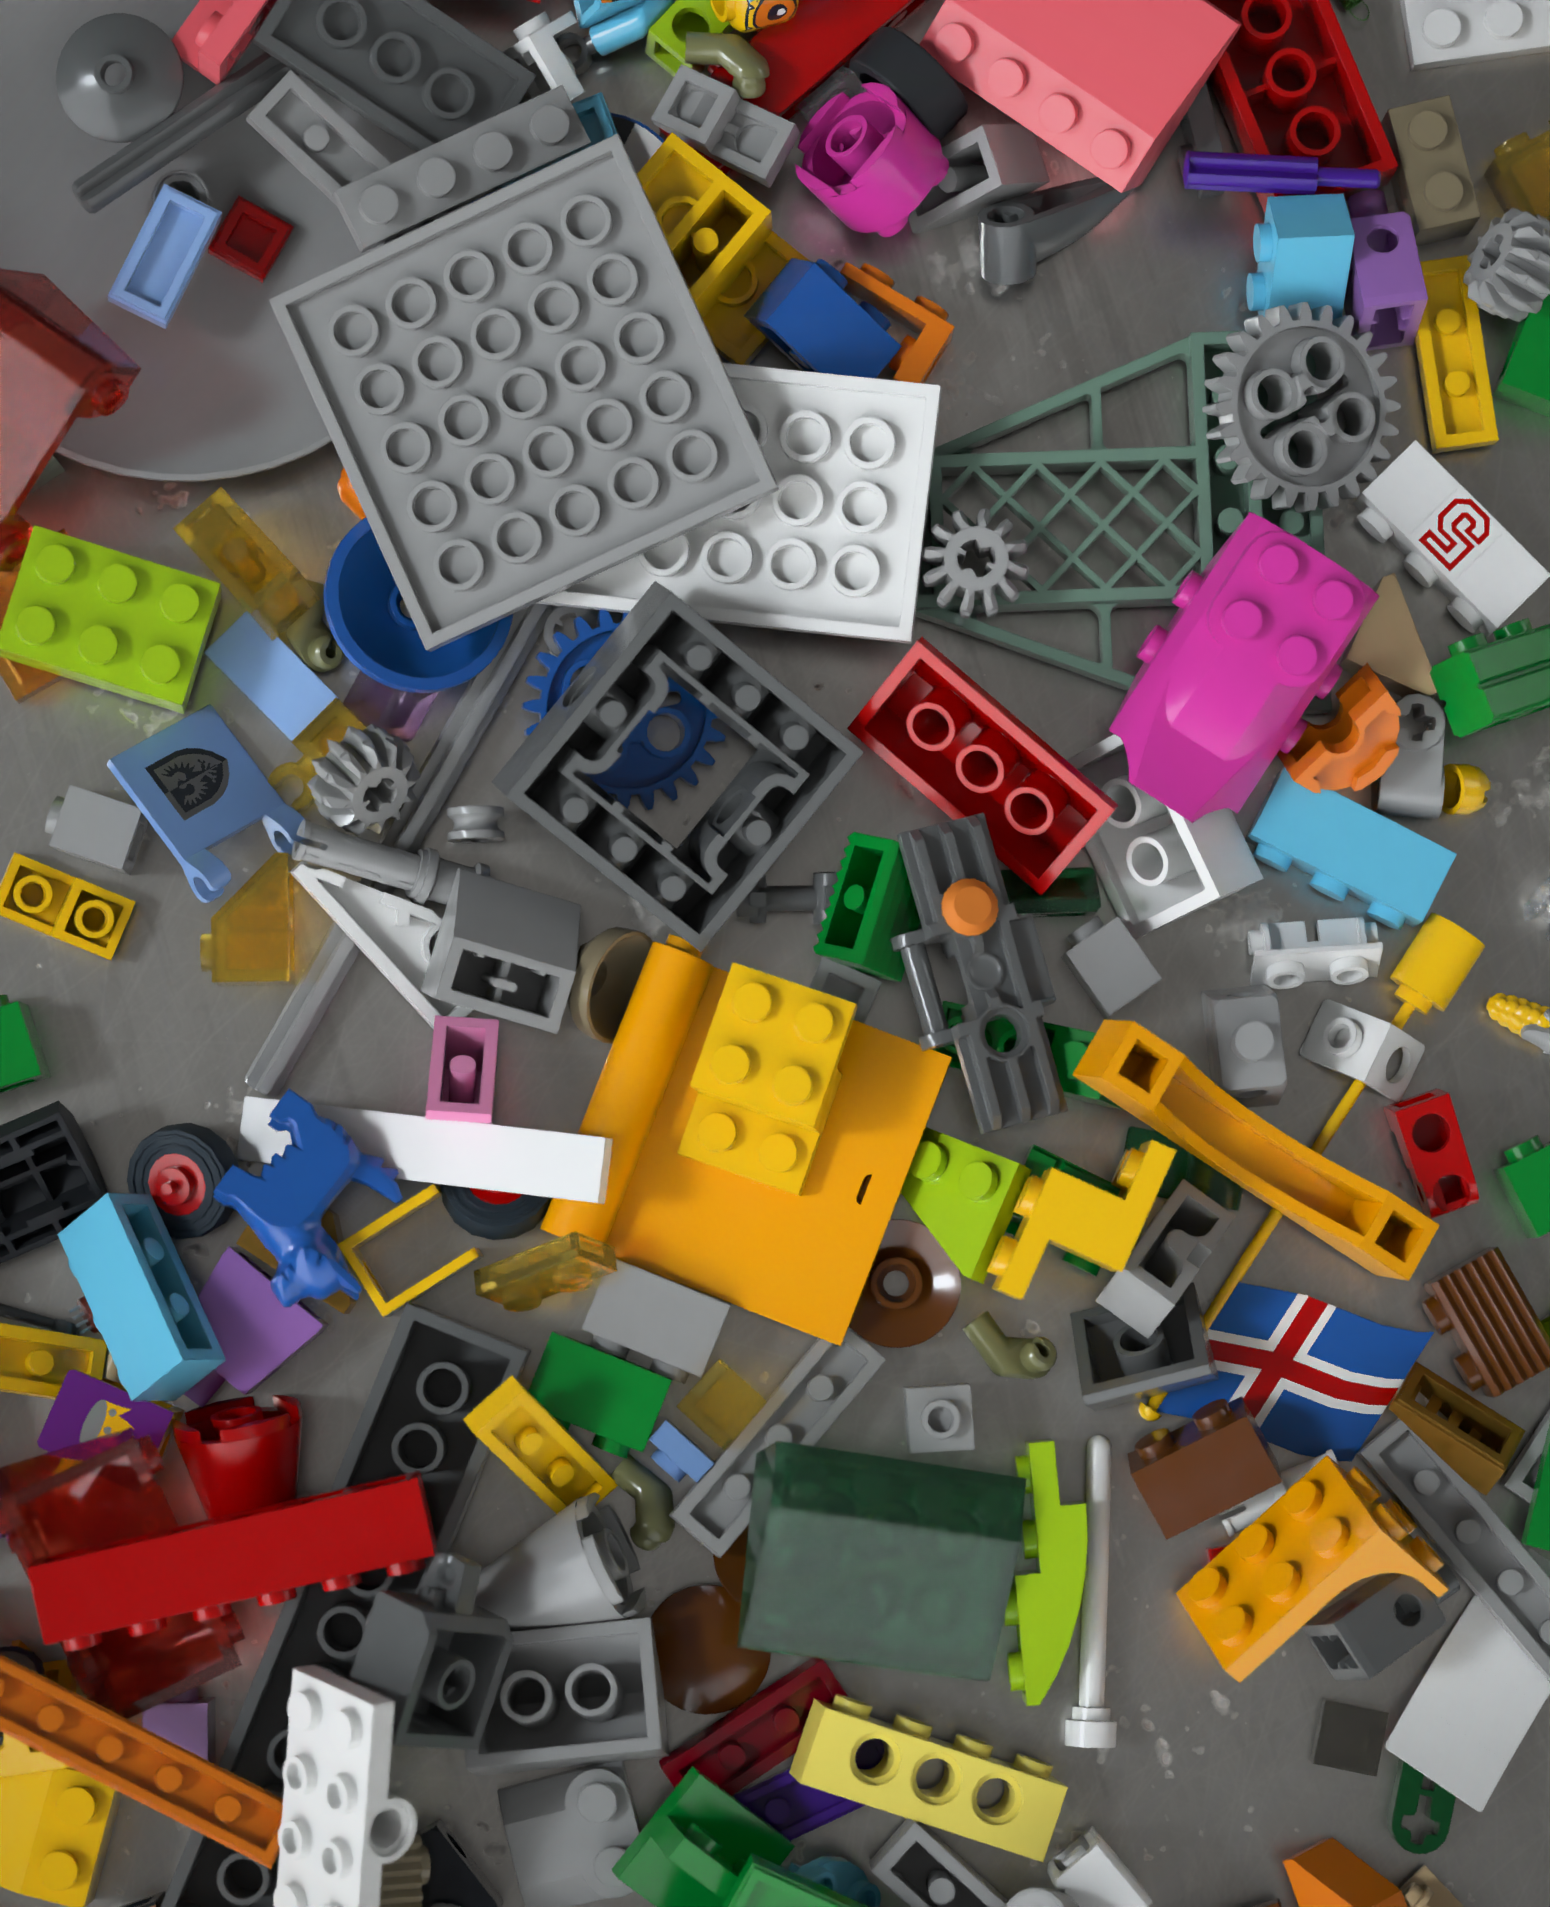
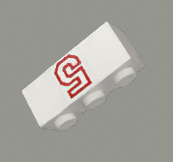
(1449, 540)

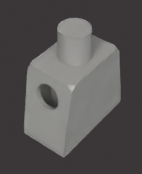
(1245, 1043)

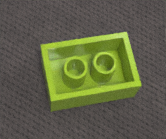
(109, 619)

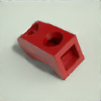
(1434, 1152)

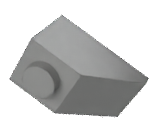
(983, 169)

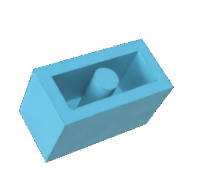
(1302, 253)

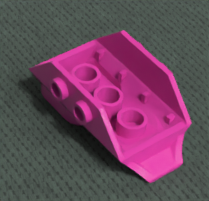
(1237, 668)

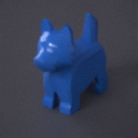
(295, 1193)

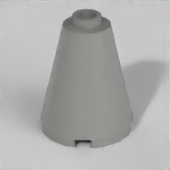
(565, 1572)

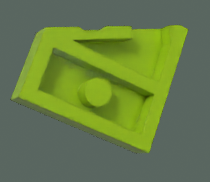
(963, 1198)

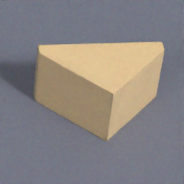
(1391, 644)

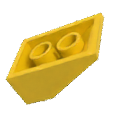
(55, 1834)

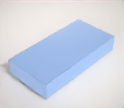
(164, 256)
(270, 676)

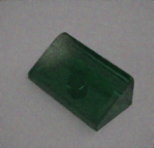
(1070, 895)

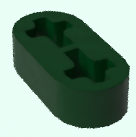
(1405, 1801)

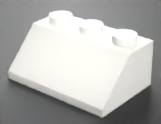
(1154, 858)

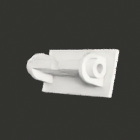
(1285, 959)

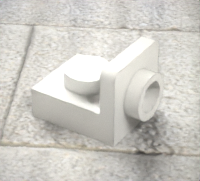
(543, 56)

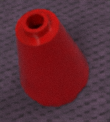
(242, 1453)

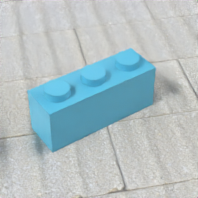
(1349, 851)
(141, 1297)

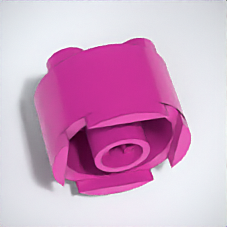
(870, 159)

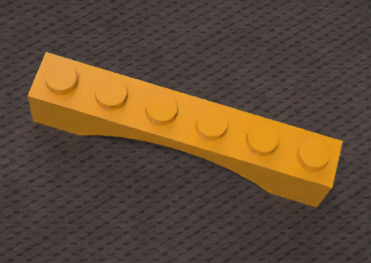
(1199, 1116)

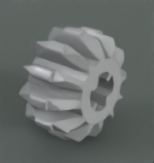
(1511, 266)
(985, 544)
(364, 779)

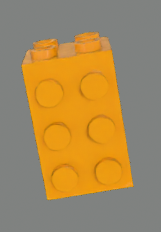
(1298, 1559)

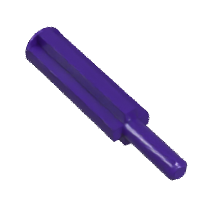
(1269, 173)

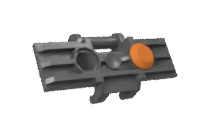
(1001, 966)

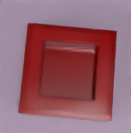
(250, 239)

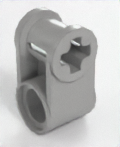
(1416, 777)

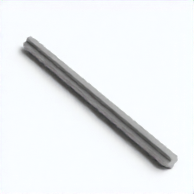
(437, 780)

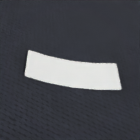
(1471, 1706)

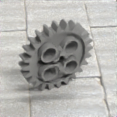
(1275, 356)

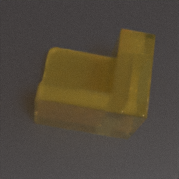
(721, 1404)

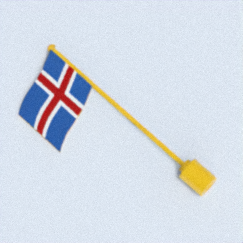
(1299, 1363)

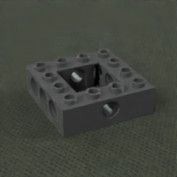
(748, 825)

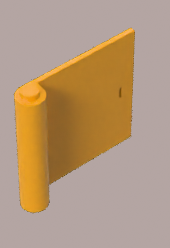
(722, 1232)

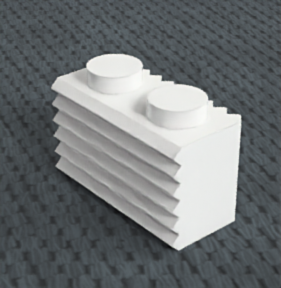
(1095, 1874)

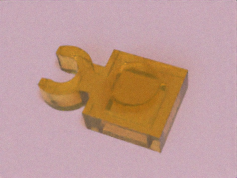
(313, 744)

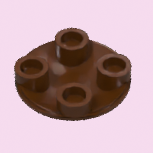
(700, 1652)

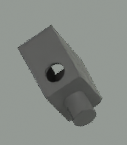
(1361, 1630)

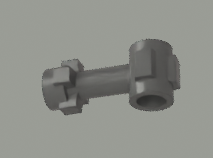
(789, 898)

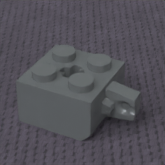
(435, 1657)

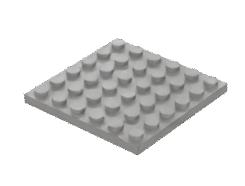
(523, 393)

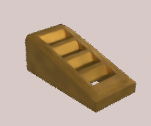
(1474, 1437)

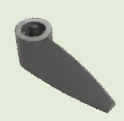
(1038, 225)

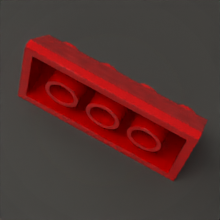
(982, 759)

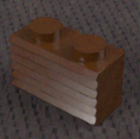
(1489, 1322)

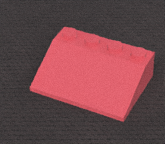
(1086, 74)

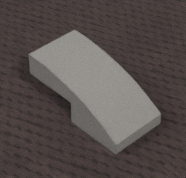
(725, 126)

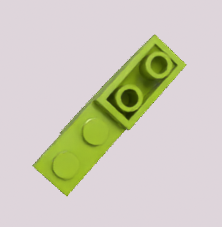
(1047, 1598)

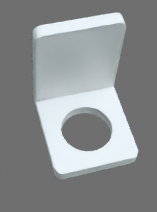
(1361, 1048)

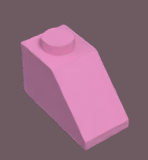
(463, 1069)

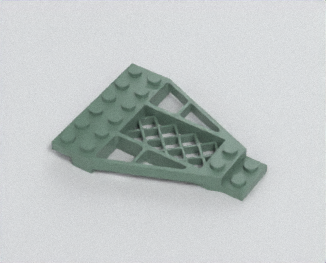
(1216, 506)

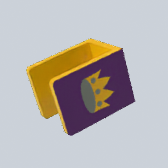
(100, 1407)

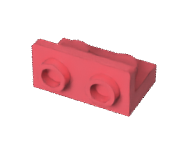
(219, 34)

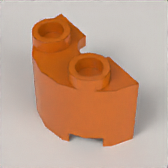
(1352, 746)

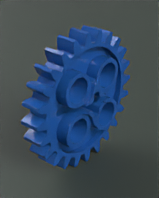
(640, 765)

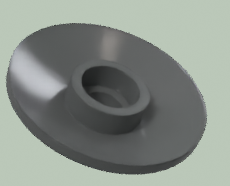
(145, 95)

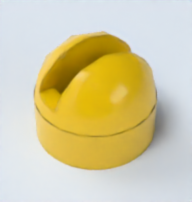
(1464, 789)

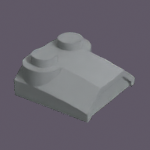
(570, 1834)

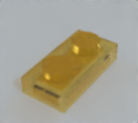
(545, 1270)

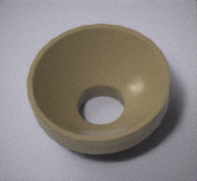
(605, 980)

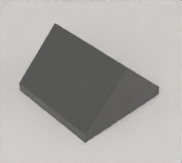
(1125, 1366)

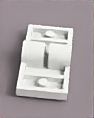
(336, 1795)

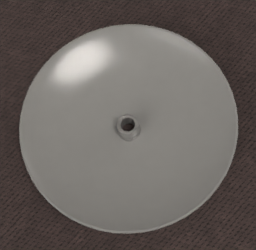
(220, 380)

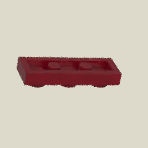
(757, 1732)

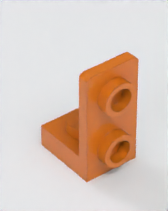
(916, 357)

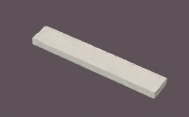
(453, 1151)

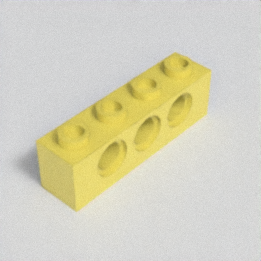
(1018, 1823)

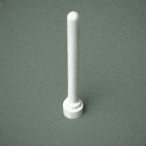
(1091, 1721)

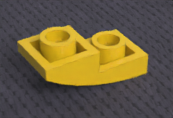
(63, 906)

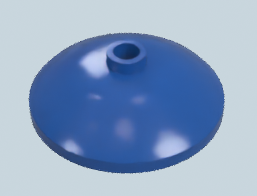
(380, 639)

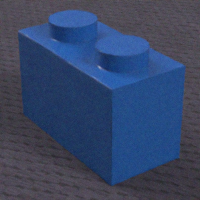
(821, 324)

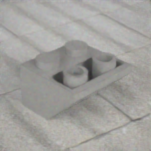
(505, 951)

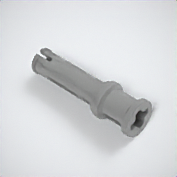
(420, 874)

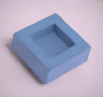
(678, 1453)

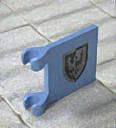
(201, 791)

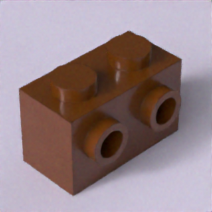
(1203, 1466)

